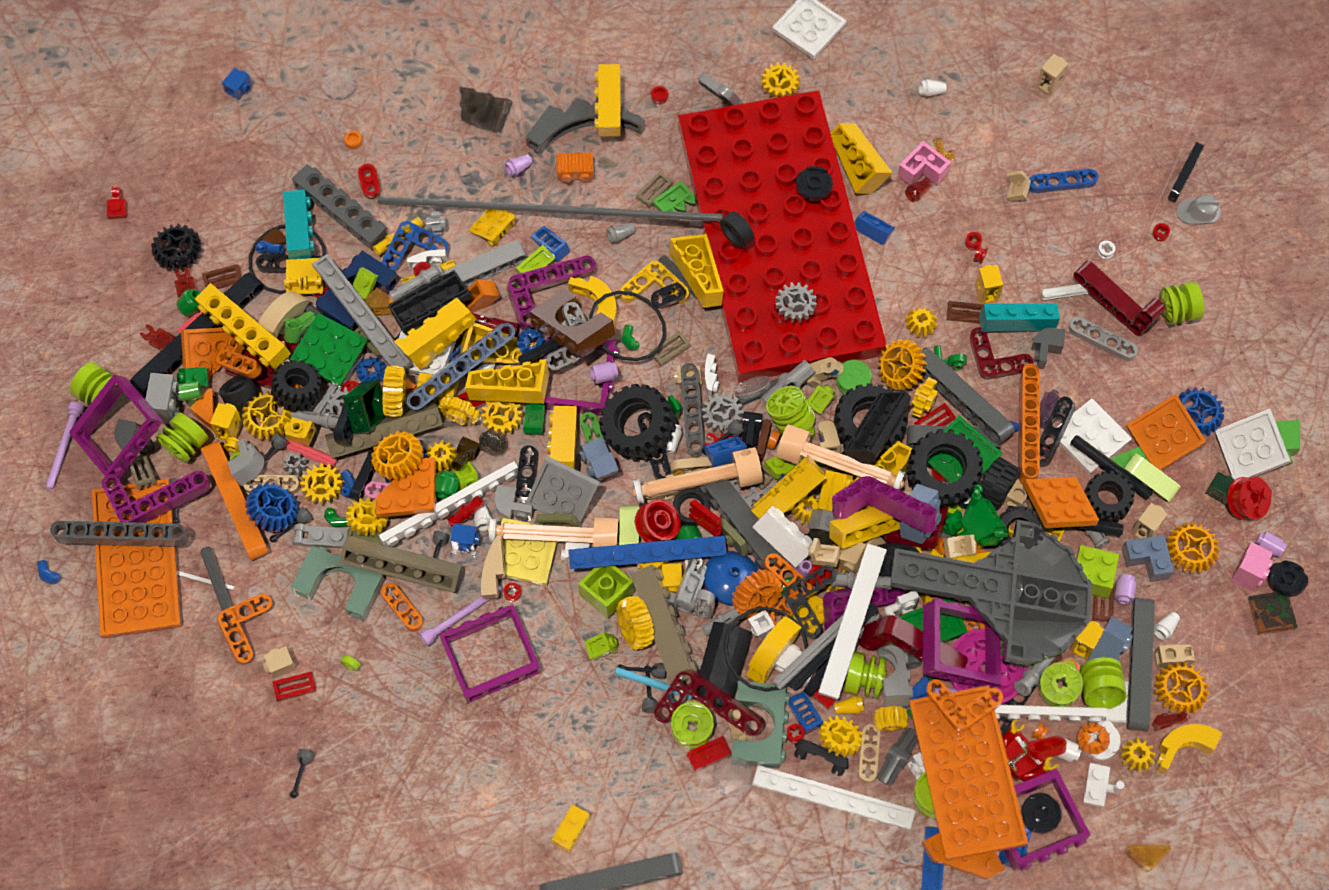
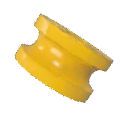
(231, 445)

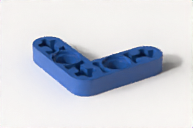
(413, 236)

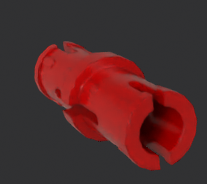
(466, 511)

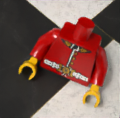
(1020, 764)

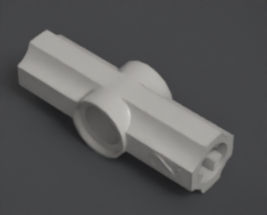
(794, 378)

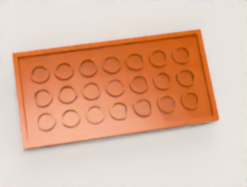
(135, 582)
(968, 779)

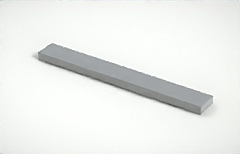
(360, 312)

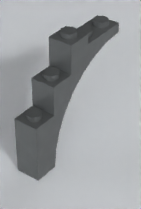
(580, 114)

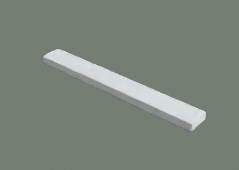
(852, 621)
(833, 798)

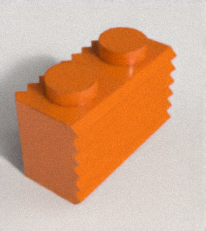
(574, 166)

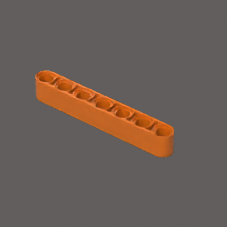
(1031, 417)
(234, 500)

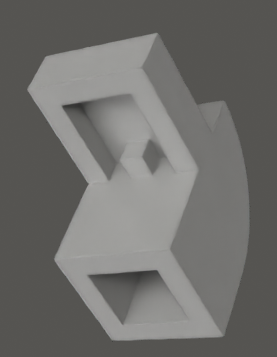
(248, 464)
(506, 504)

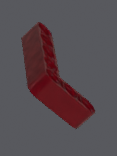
(1116, 300)
(907, 637)
(708, 700)

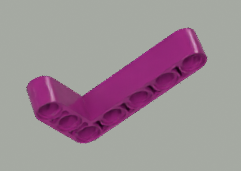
(543, 282)
(153, 499)
(886, 499)
(832, 612)

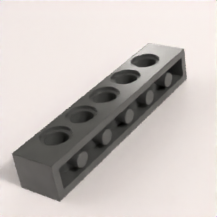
(369, 237)

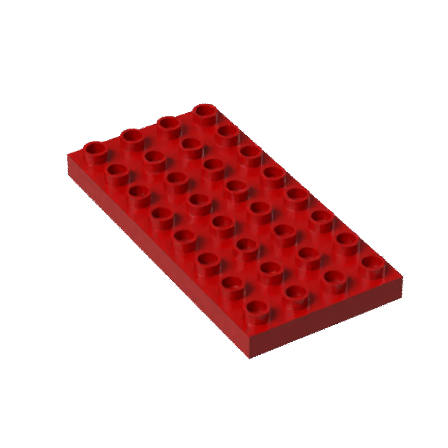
(749, 164)

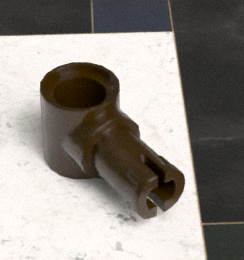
(465, 451)

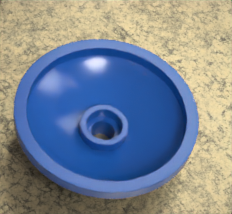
(720, 578)

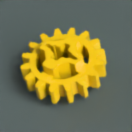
(773, 75)
(924, 397)
(458, 411)
(496, 421)
(324, 476)
(366, 517)
(840, 736)

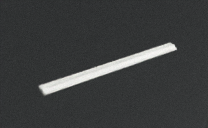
(201, 579)

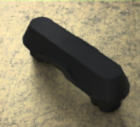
(804, 746)

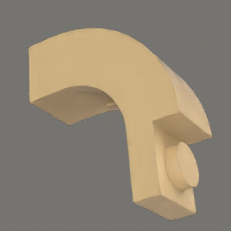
(283, 308)

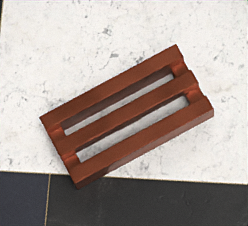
(222, 280)
(963, 315)
(763, 439)
(1102, 617)

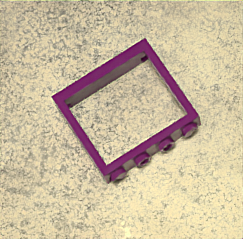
(583, 406)
(98, 410)
(931, 646)
(503, 681)
(1043, 855)

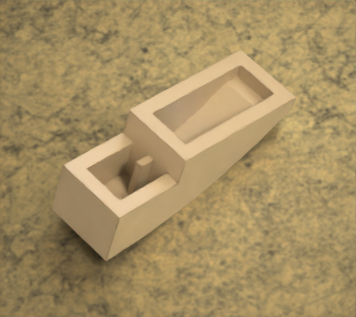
(493, 570)

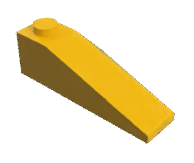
(505, 354)

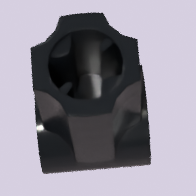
(751, 424)

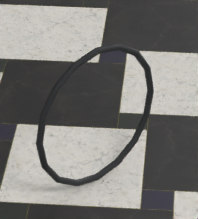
(260, 238)
(651, 304)
(727, 638)

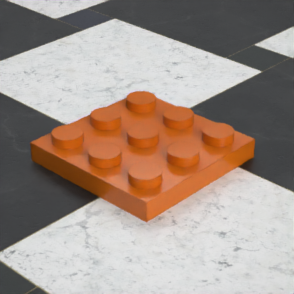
(1166, 433)
(1060, 502)

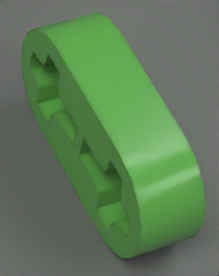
(595, 426)

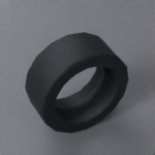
(736, 229)
(238, 390)
(689, 493)

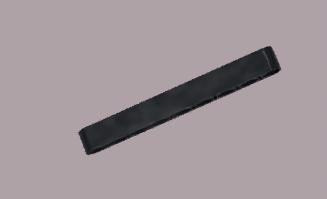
(171, 357)

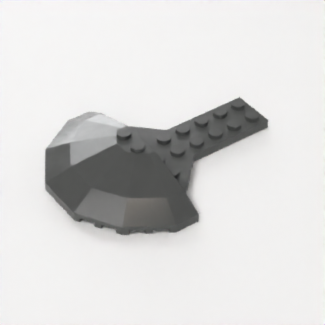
(1028, 596)

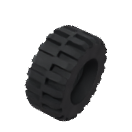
(859, 400)
(624, 404)
(955, 446)

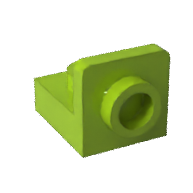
(821, 398)
(466, 475)
(601, 645)

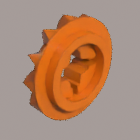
(1094, 747)

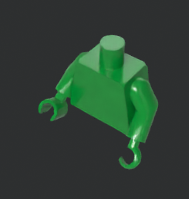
(983, 521)

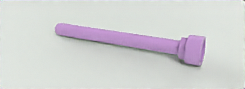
(75, 410)
(429, 635)

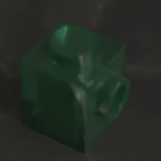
(1219, 487)

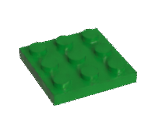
(330, 349)
(949, 467)

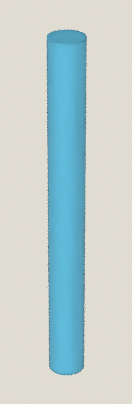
(644, 680)

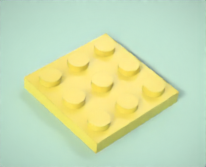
(528, 559)

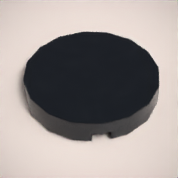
(814, 183)
(1287, 578)
(1041, 813)

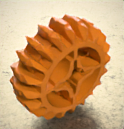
(757, 591)

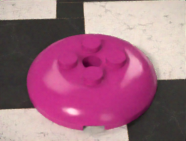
(973, 646)

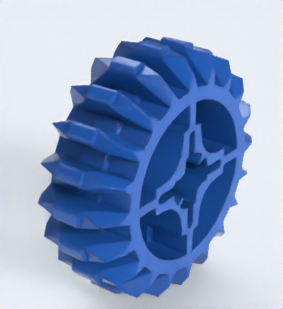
(1207, 406)
(271, 513)

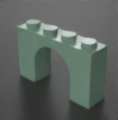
(321, 563)
(767, 751)

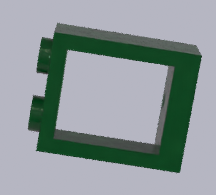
(354, 406)

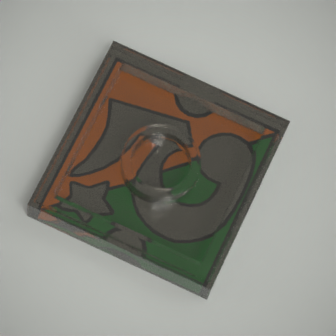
(1272, 613)

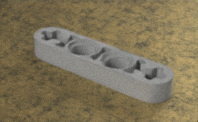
(1101, 342)

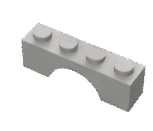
(896, 687)

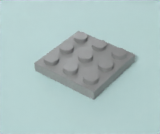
(561, 490)

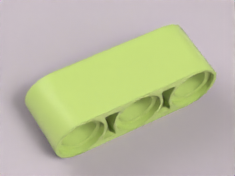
(1152, 477)
(627, 529)

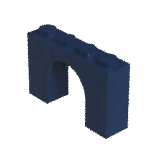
(386, 281)

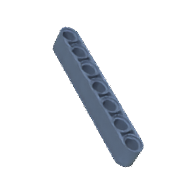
(468, 362)

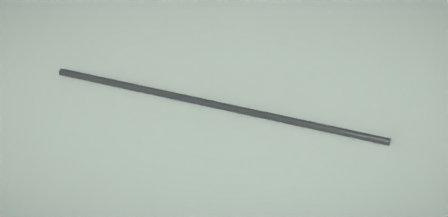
(550, 208)

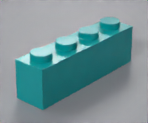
(297, 224)
(1019, 316)

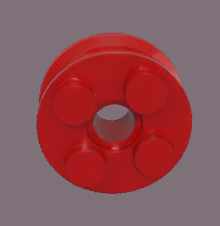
(1249, 498)
(660, 511)

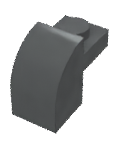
(1047, 341)
(125, 431)

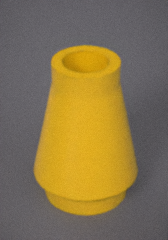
(851, 705)

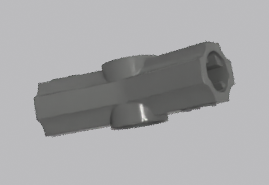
(897, 757)

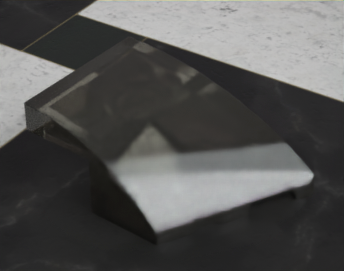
(484, 109)

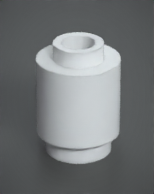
(1072, 752)

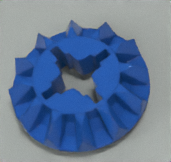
(523, 340)
(362, 372)

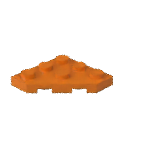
(202, 347)
(410, 495)
(981, 865)

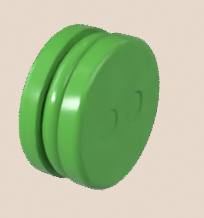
(854, 374)

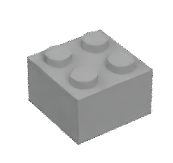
(163, 395)

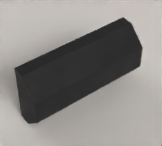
(426, 301)
(877, 426)
(714, 662)

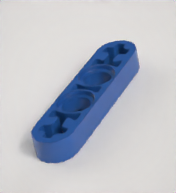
(1062, 177)

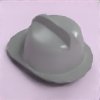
(1199, 210)

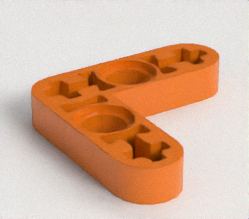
(235, 356)
(796, 575)
(237, 619)
(964, 712)

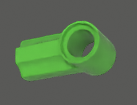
(297, 326)
(190, 392)

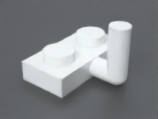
(903, 605)
(1098, 785)

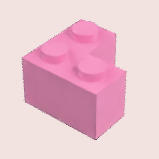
(924, 161)
(1253, 567)

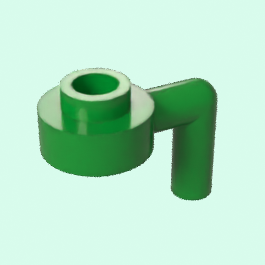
(956, 361)

